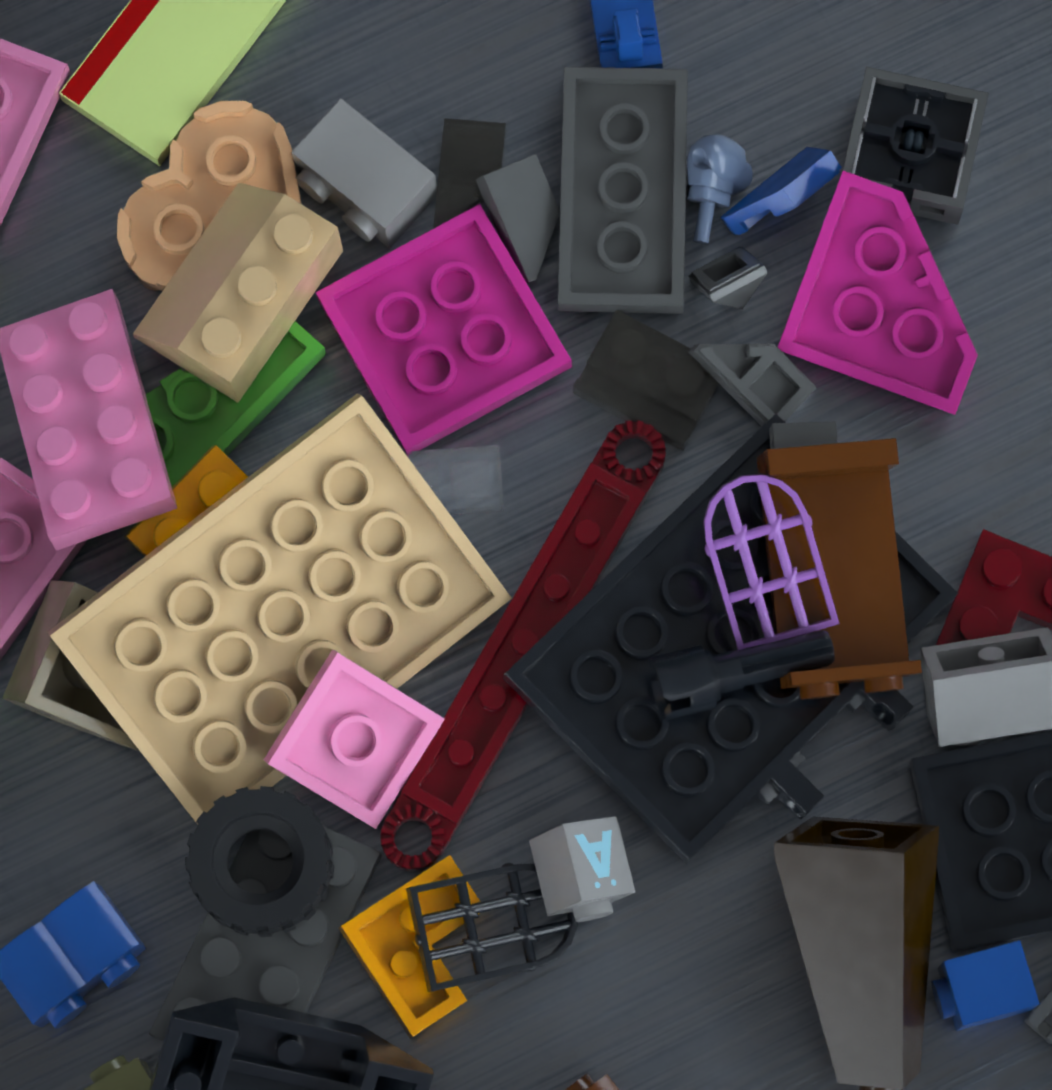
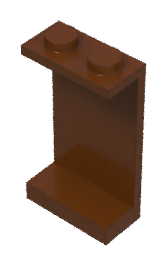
(854, 530)

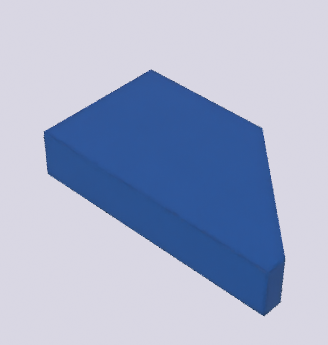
(784, 189)

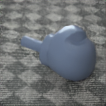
(715, 173)

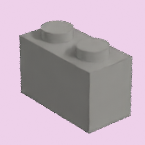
(363, 175)
(989, 687)

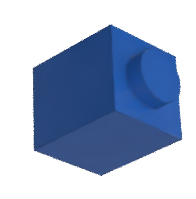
(985, 986)

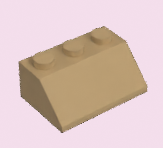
(241, 288)

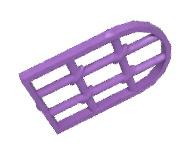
(756, 586)

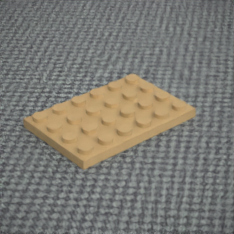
(242, 605)

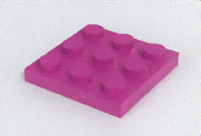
(444, 330)

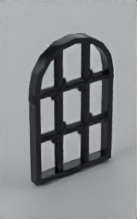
(471, 943)

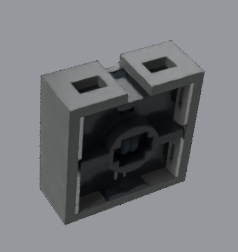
(918, 118)

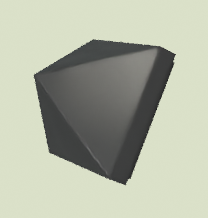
(730, 278)

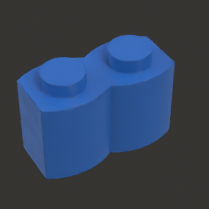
(68, 956)

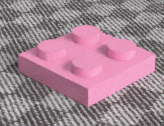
(353, 739)

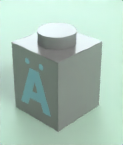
(582, 868)

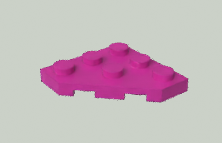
(879, 301)

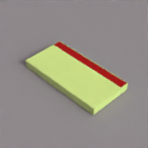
(163, 66)

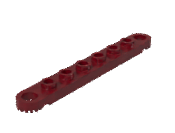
(486, 705)

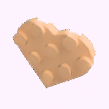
(211, 155)

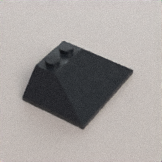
(276, 1048)

